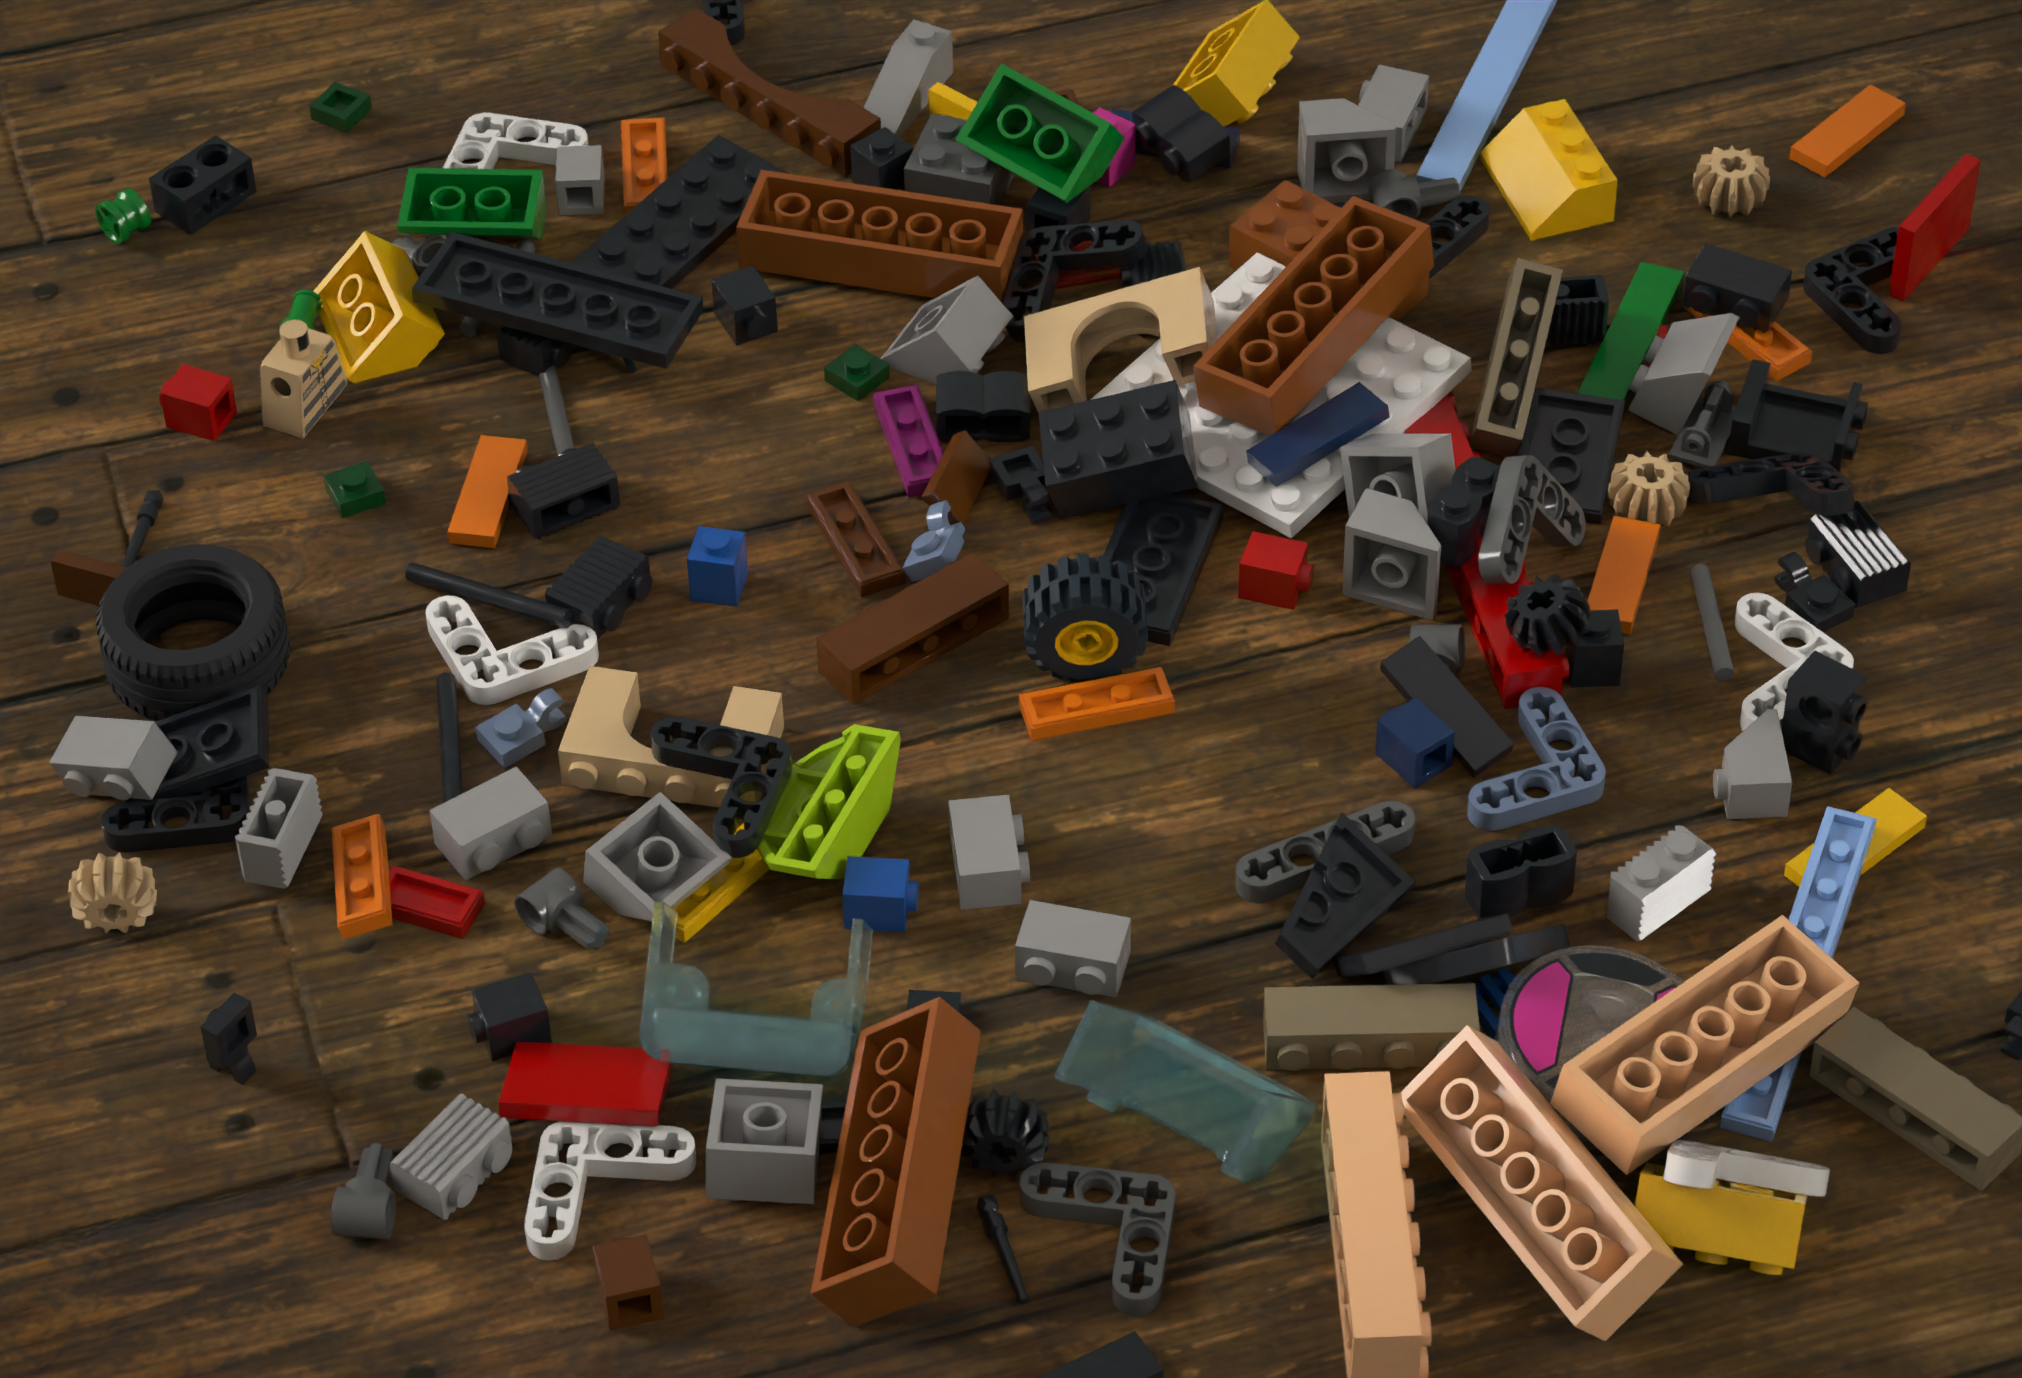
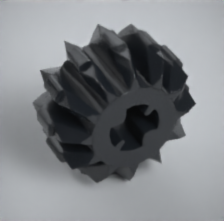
(1547, 615)
(1004, 1133)

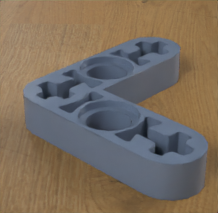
(1505, 794)

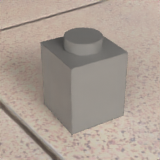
(580, 180)

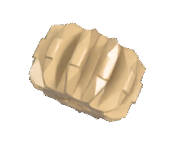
(1731, 181)
(1649, 489)
(112, 892)

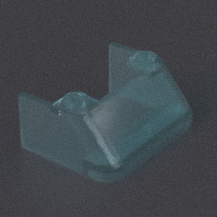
(684, 1031)
(1186, 1087)

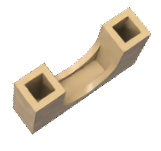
(1069, 336)
(605, 757)

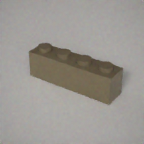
(1515, 358)
(1364, 1024)
(1917, 1098)

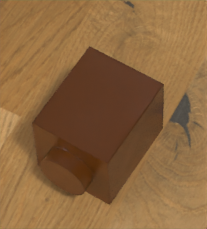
(628, 1282)

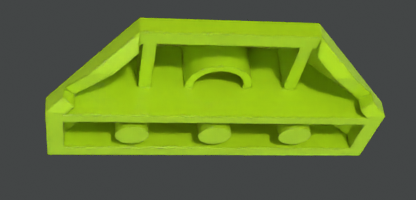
(833, 804)

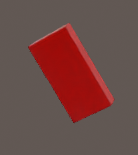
(433, 902)

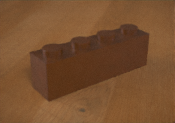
(912, 628)

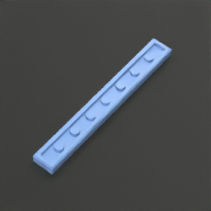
(1485, 91)
(1820, 915)

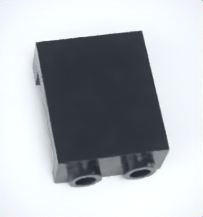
(1788, 420)

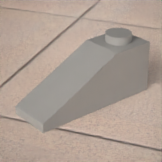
(913, 65)

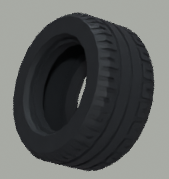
(186, 587)

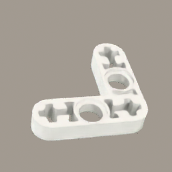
(485, 140)
(1765, 624)
(502, 666)
(588, 1158)
(1701, 1164)

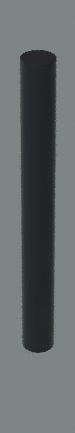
(489, 595)
(449, 736)

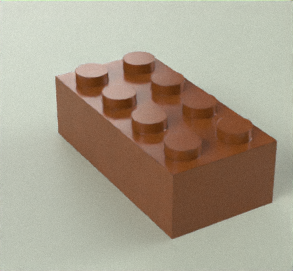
(1284, 225)

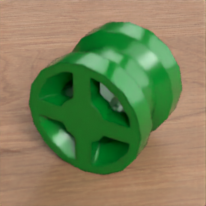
(123, 215)

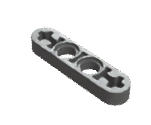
(1291, 877)

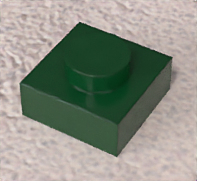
(340, 107)
(856, 372)
(354, 489)

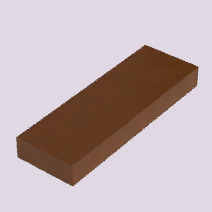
(855, 539)

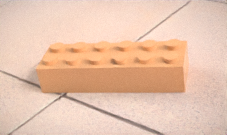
(1703, 1044)
(1537, 1184)
(1373, 1228)

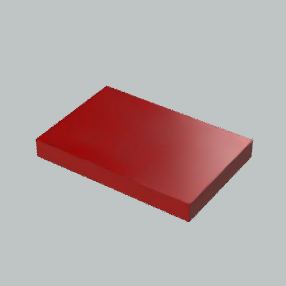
(1934, 227)
(584, 1084)

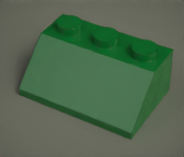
(1040, 135)
(473, 203)

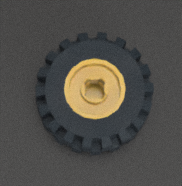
(1084, 618)

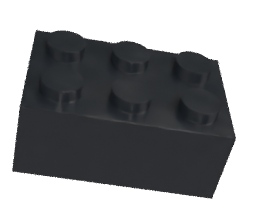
(1118, 449)

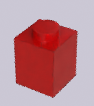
(198, 402)
(1274, 570)

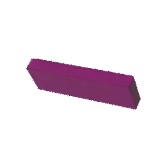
(909, 436)

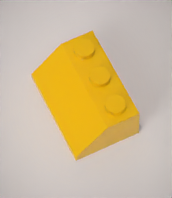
(1239, 63)
(1551, 172)
(373, 311)
(1724, 1220)

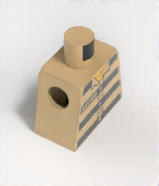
(300, 379)

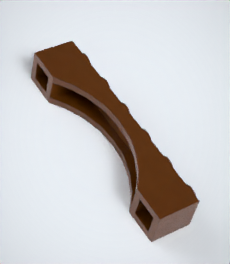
(821, 127)

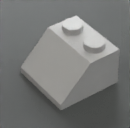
(1342, 149)
(950, 333)
(1679, 369)
(1398, 466)
(1391, 556)
(651, 859)
(764, 1141)

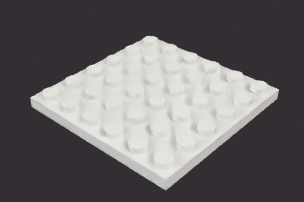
(1394, 364)

